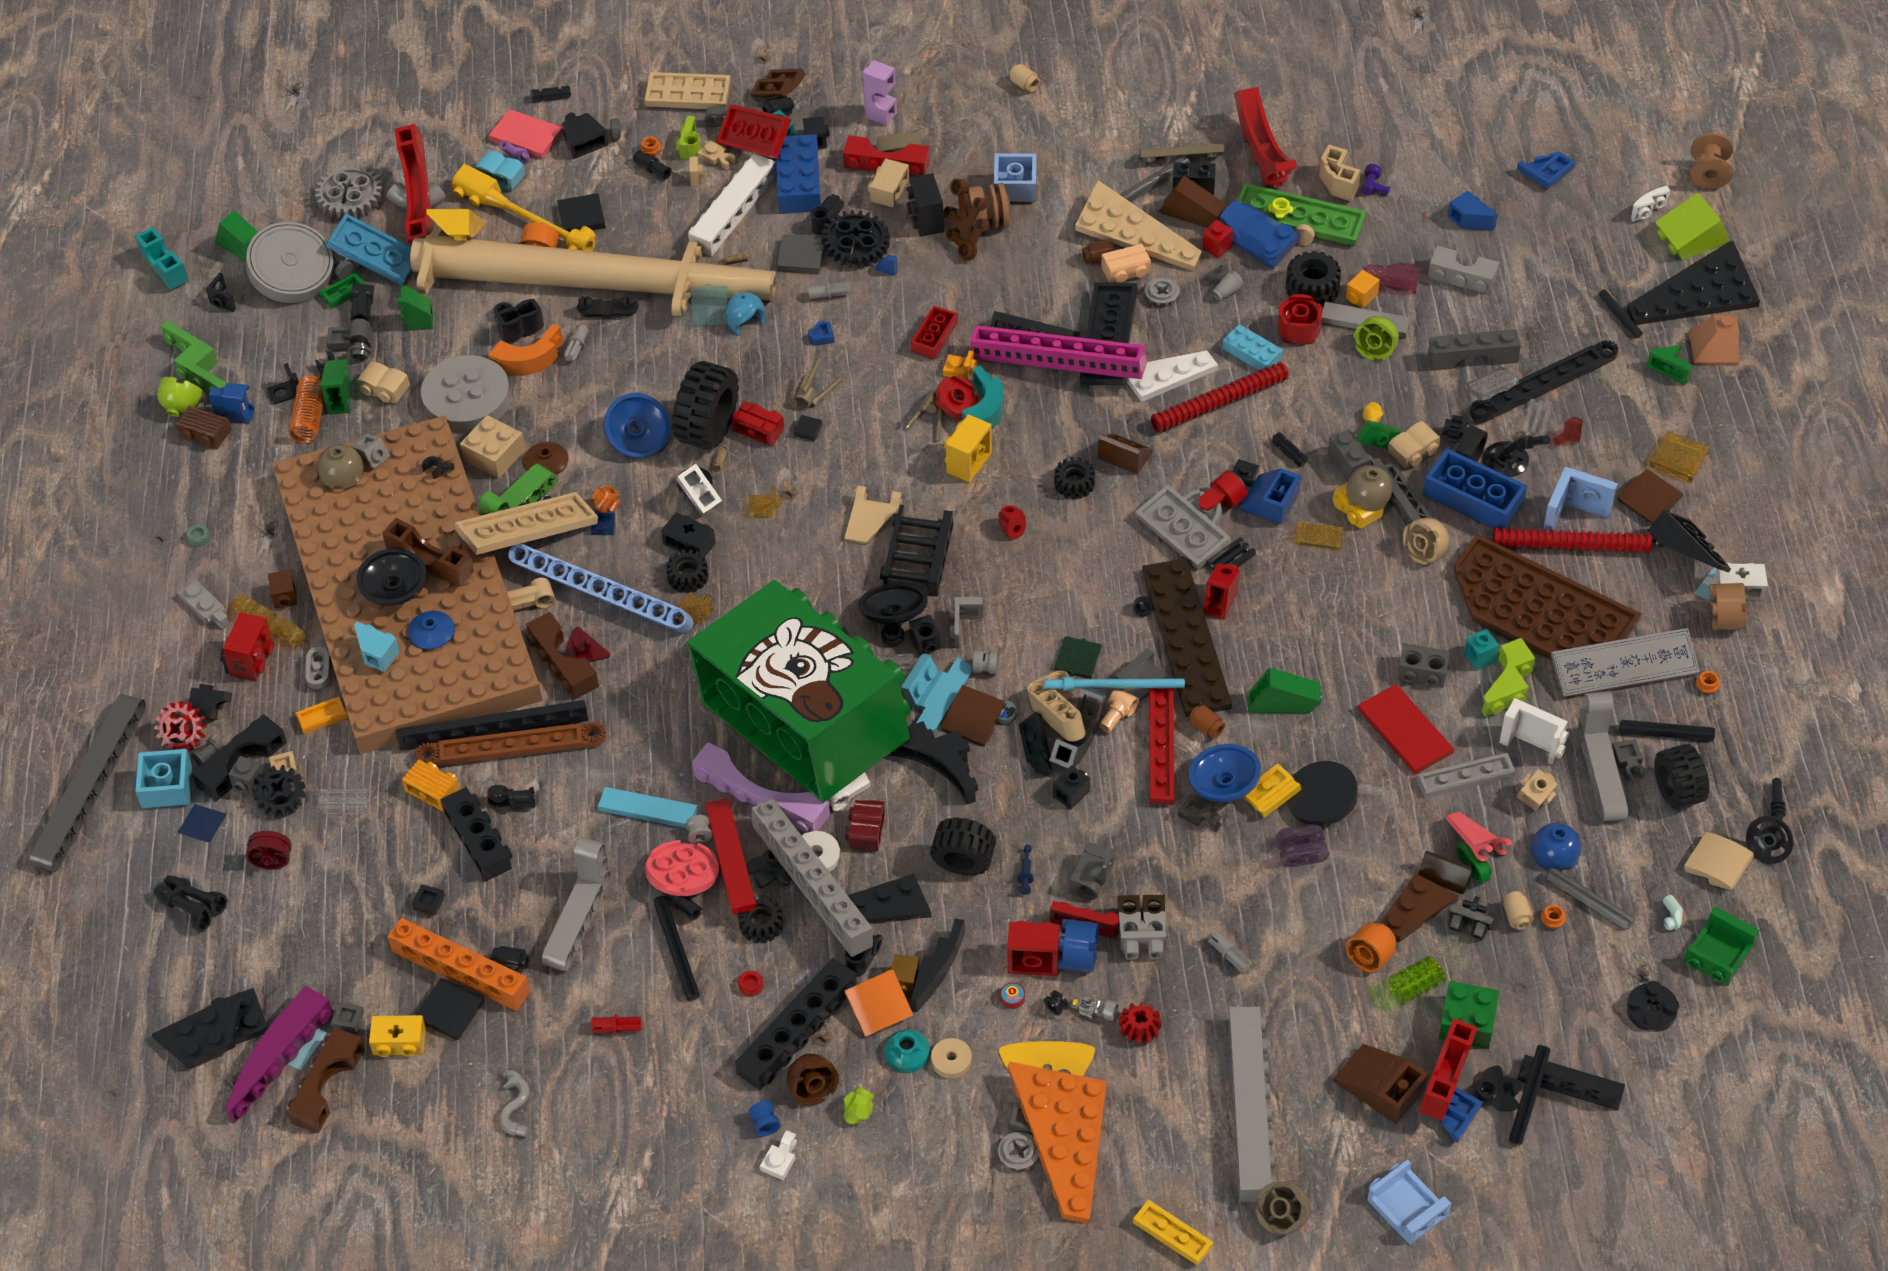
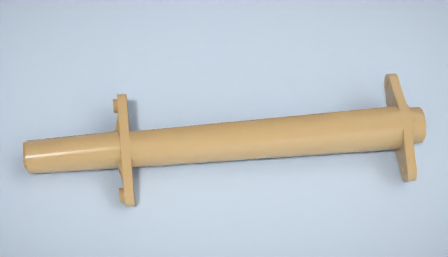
(549, 266)

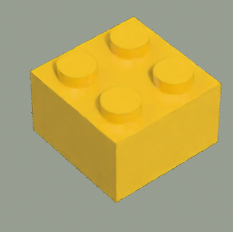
(968, 448)

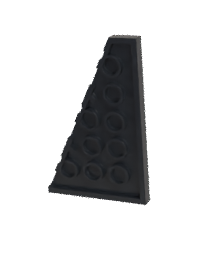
(1706, 287)

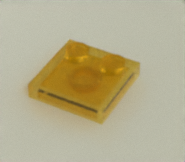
(1679, 456)

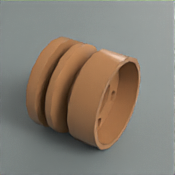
(997, 204)

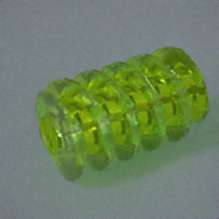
(1414, 978)

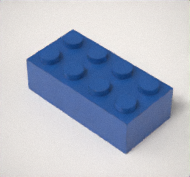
(798, 174)
(1474, 490)

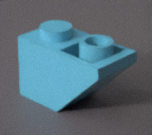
(377, 647)

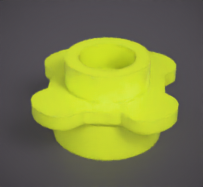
(1280, 207)

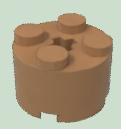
(1727, 606)

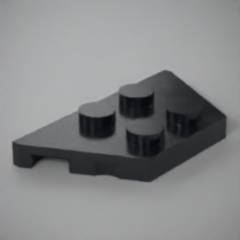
(203, 1033)

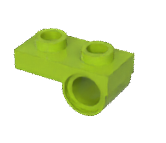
(689, 142)

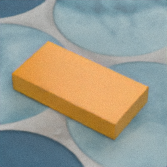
(321, 715)

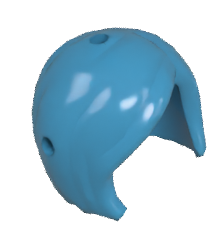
(742, 308)

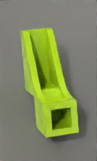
(1517, 663)

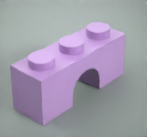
(878, 81)

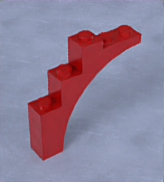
(1264, 150)

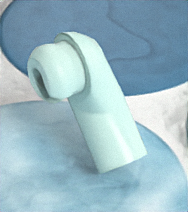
(1676, 913)

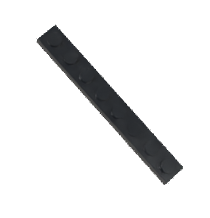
(512, 721)

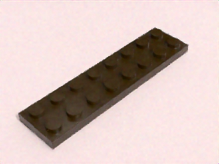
(1186, 635)

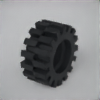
(1074, 488)
(689, 581)
(765, 930)

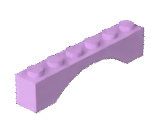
(716, 768)

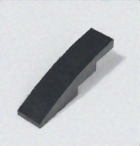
(935, 969)

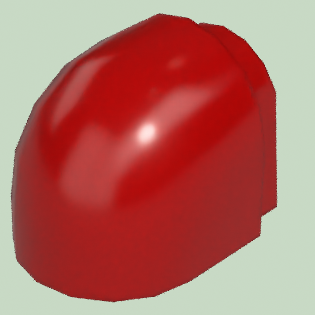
(1012, 521)

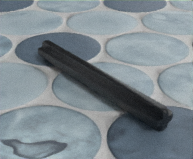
(676, 948)

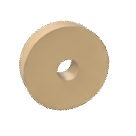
(951, 1068)

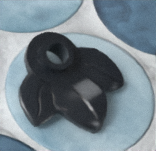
(767, 870)
(1501, 1090)

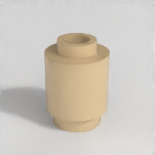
(1024, 78)
(1518, 910)

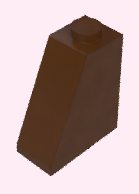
(1192, 204)

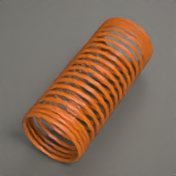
(313, 396)

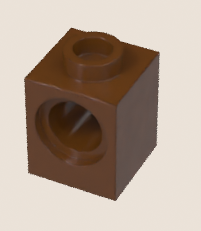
(282, 589)

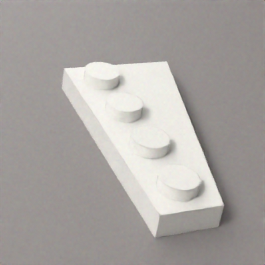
(1171, 373)

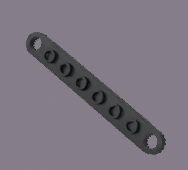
(1545, 380)

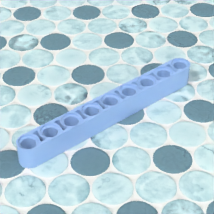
(609, 592)

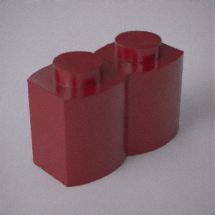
(866, 825)

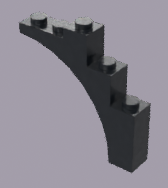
(943, 754)

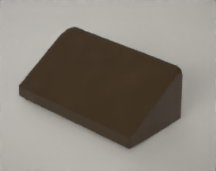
(1445, 872)

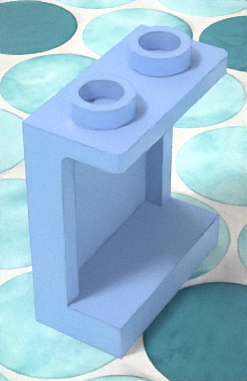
(1407, 1202)

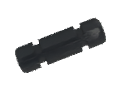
(550, 93)
(1289, 449)

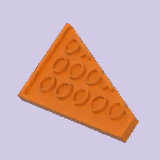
(1066, 1130)

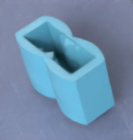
(505, 170)

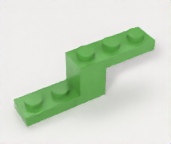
(195, 358)

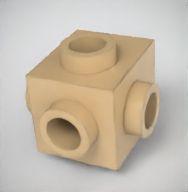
(1537, 789)

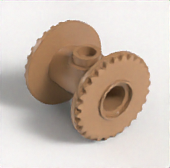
(1711, 165)

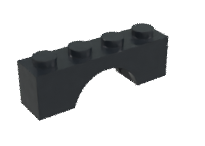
(260, 738)

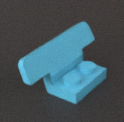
(934, 689)

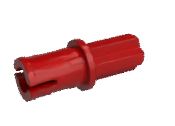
(616, 1024)

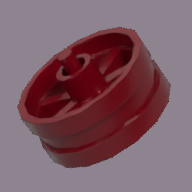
(268, 850)

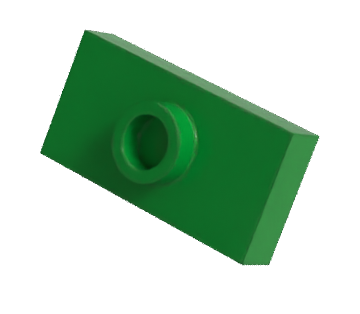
(1377, 434)

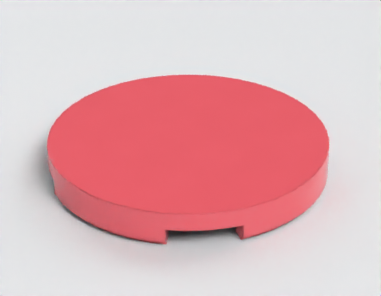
(682, 868)

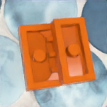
(878, 1003)

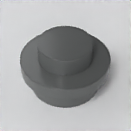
(359, 351)

